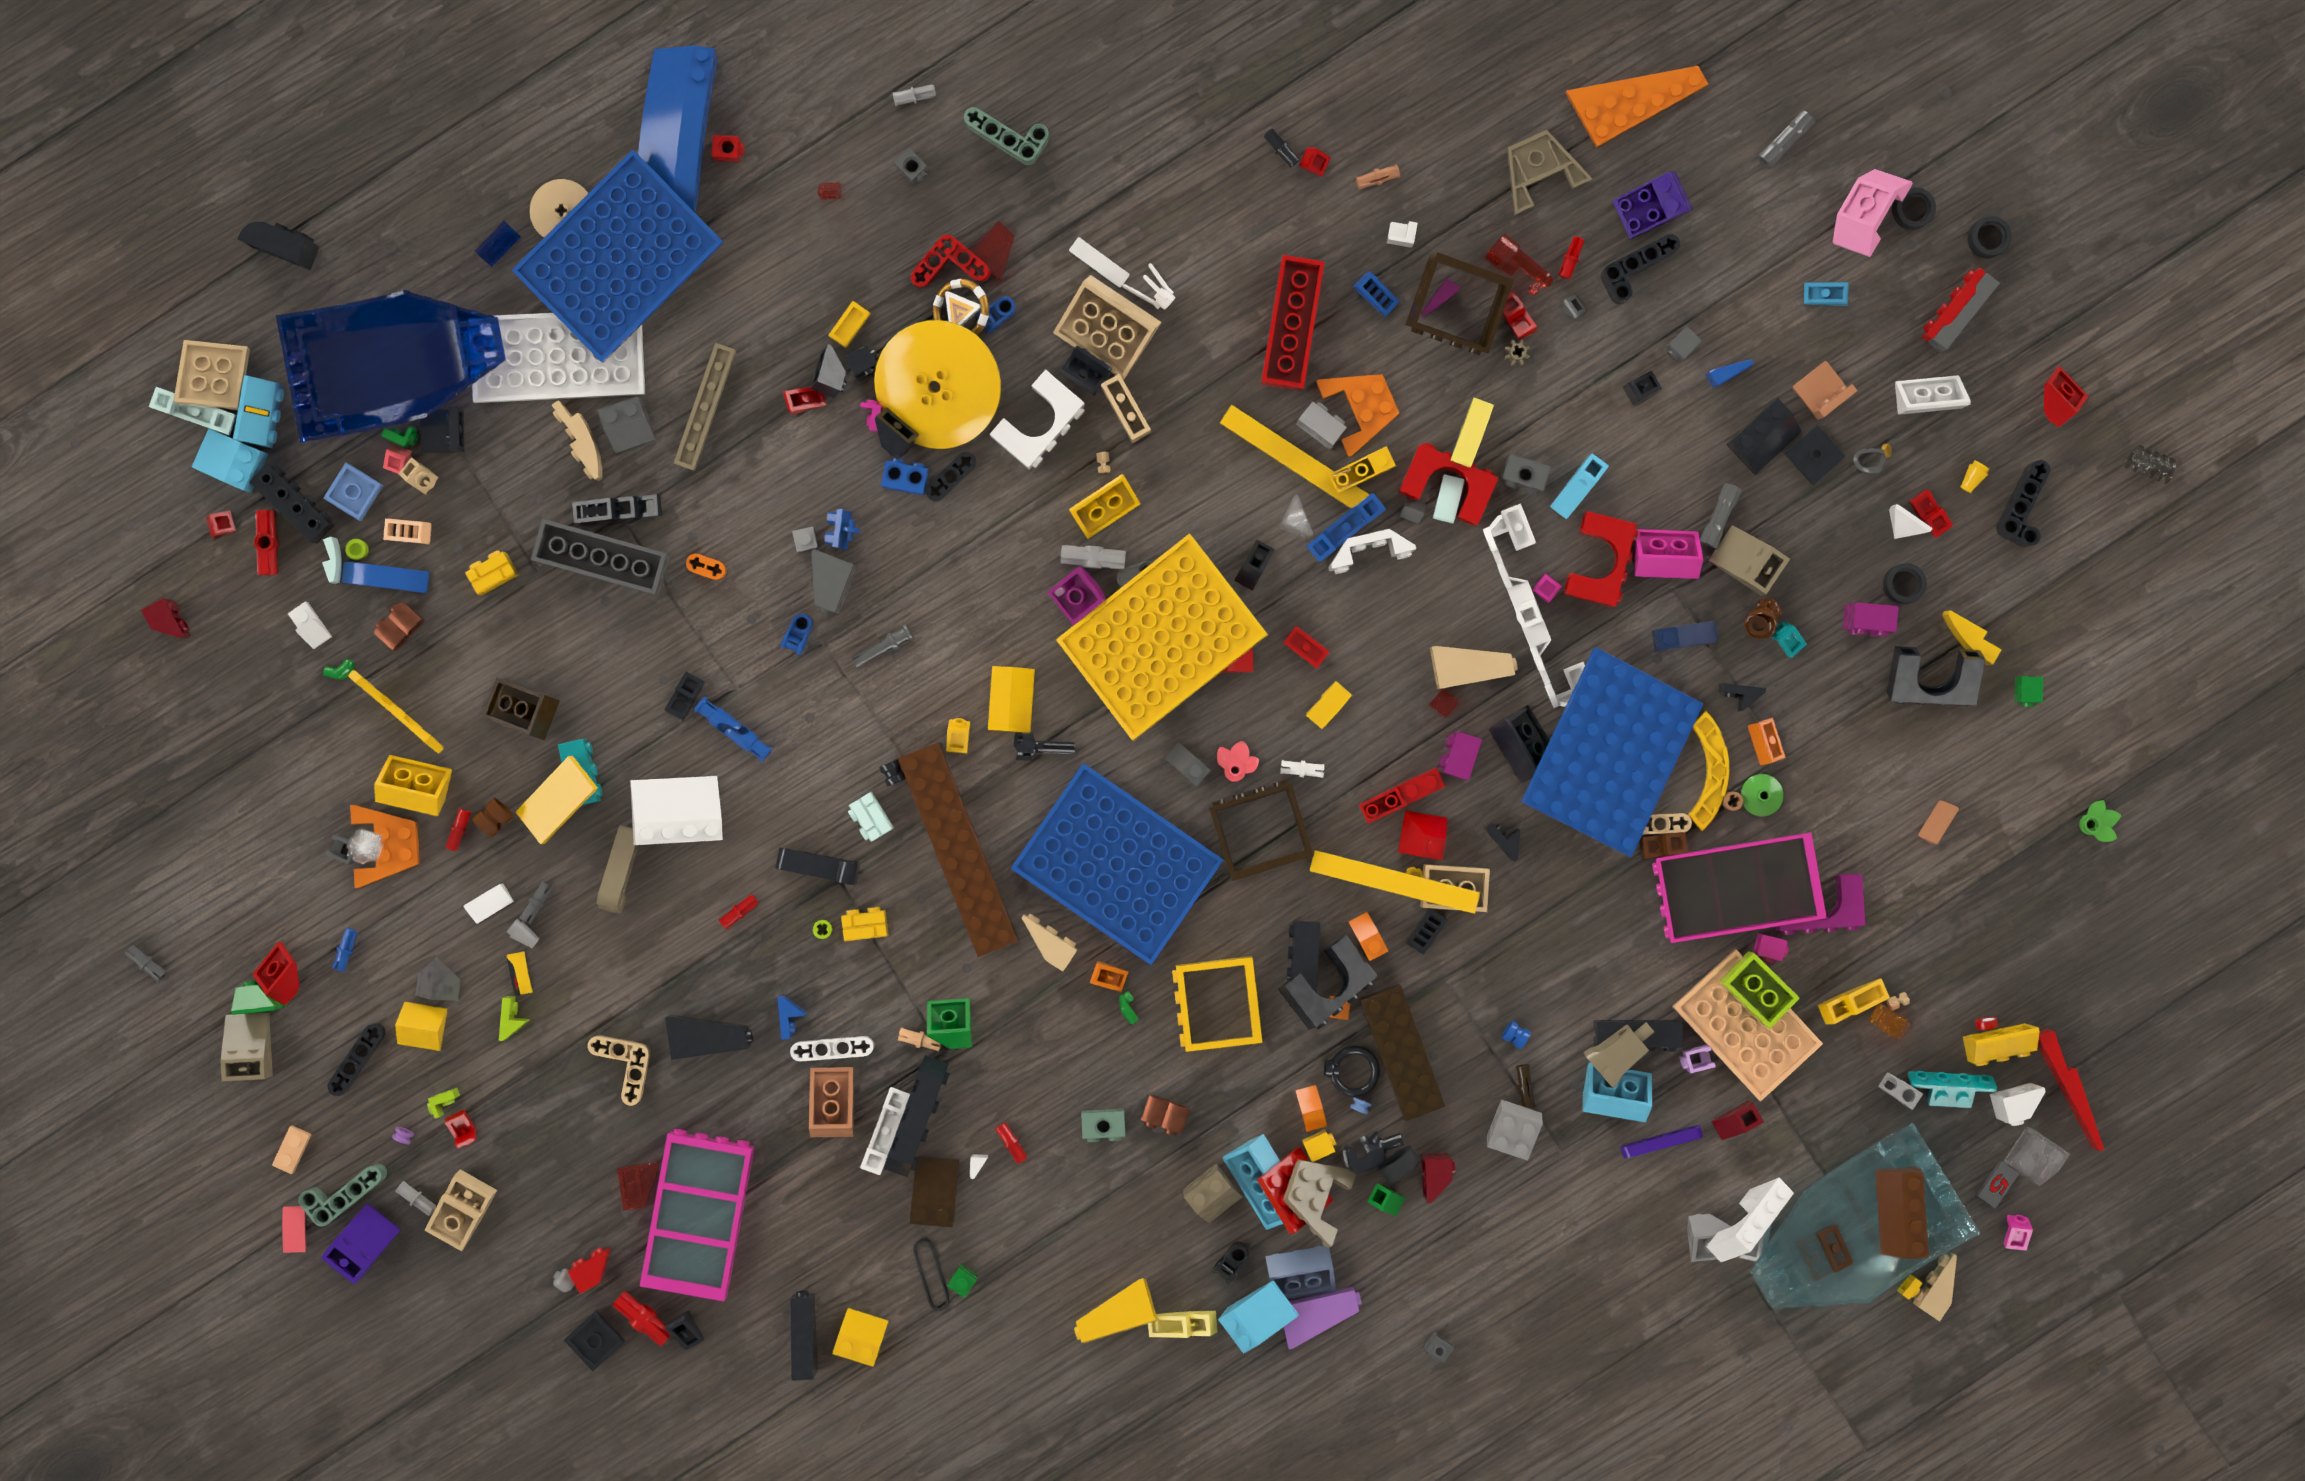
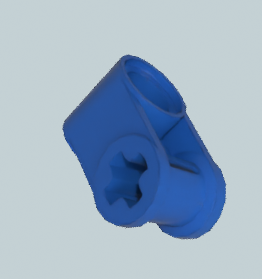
(996, 316)
(797, 635)

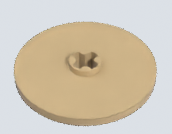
(550, 199)

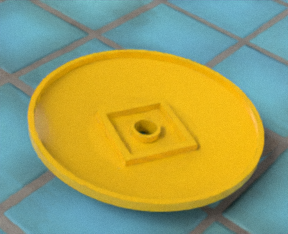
(958, 363)

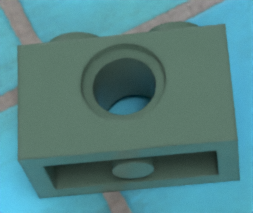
(1114, 1117)

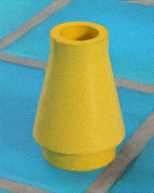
(1974, 476)

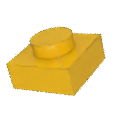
(1910, 1287)

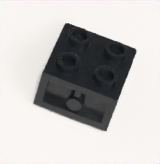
(443, 431)

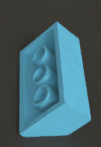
(1247, 1165)

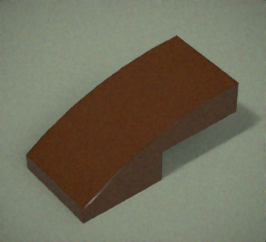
(1663, 845)

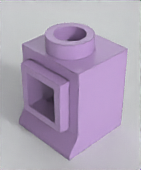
(1705, 1063)

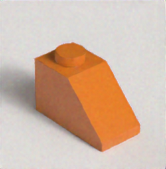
(1368, 936)

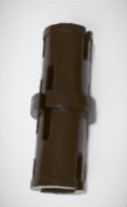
(1525, 1086)

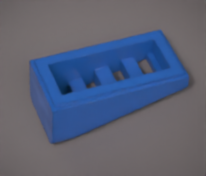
(1358, 286)
(1721, 375)

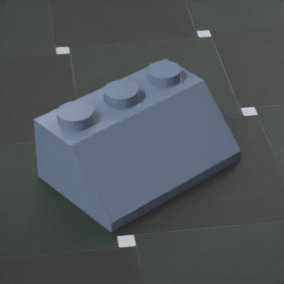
(1302, 1272)

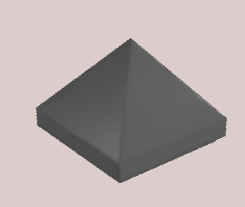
(1573, 307)

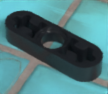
(965, 469)

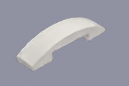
(885, 1131)

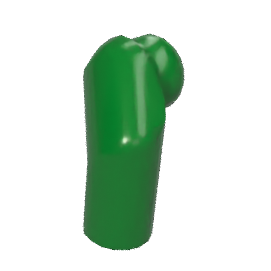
(341, 672)
(1125, 1008)

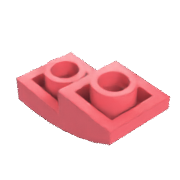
(294, 1229)

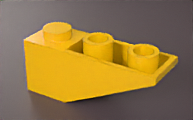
(1362, 470)

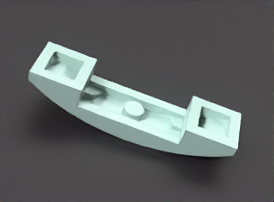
(205, 416)

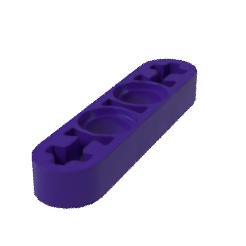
(1661, 1141)

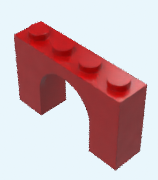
(1478, 482)
(1619, 536)

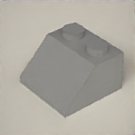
(1321, 424)

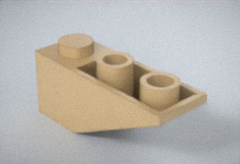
(1052, 947)
(1938, 1291)

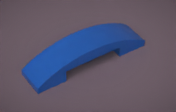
(1346, 526)
(385, 577)

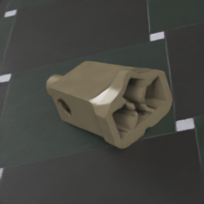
(1619, 1052)

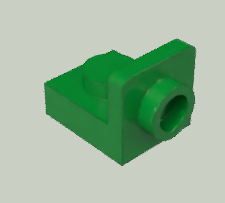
(397, 436)

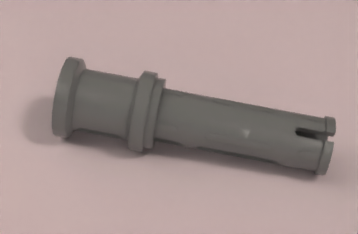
(891, 642)

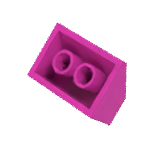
(1667, 554)

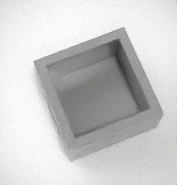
(1514, 1130)

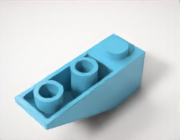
(1579, 485)

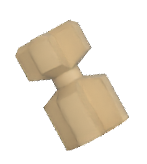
(1103, 458)
(1894, 1003)

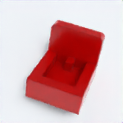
(461, 1128)

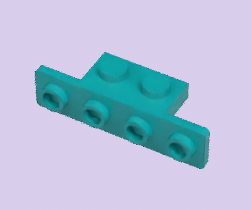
(1951, 1089)

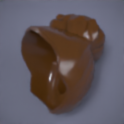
(1763, 619)

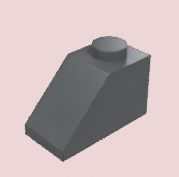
(1187, 764)

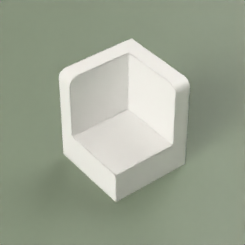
(1402, 234)

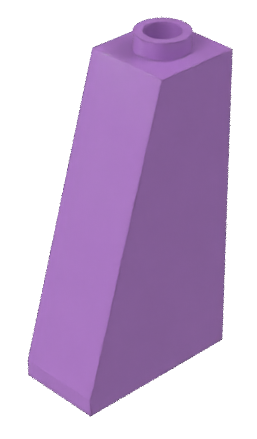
(1320, 1313)

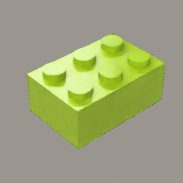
(1759, 989)

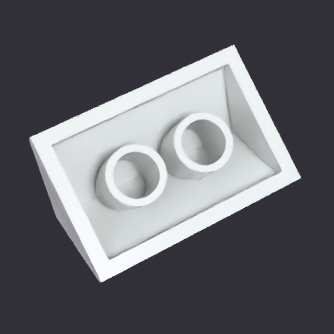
(1931, 395)

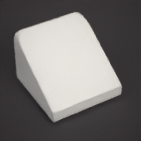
(976, 1163)

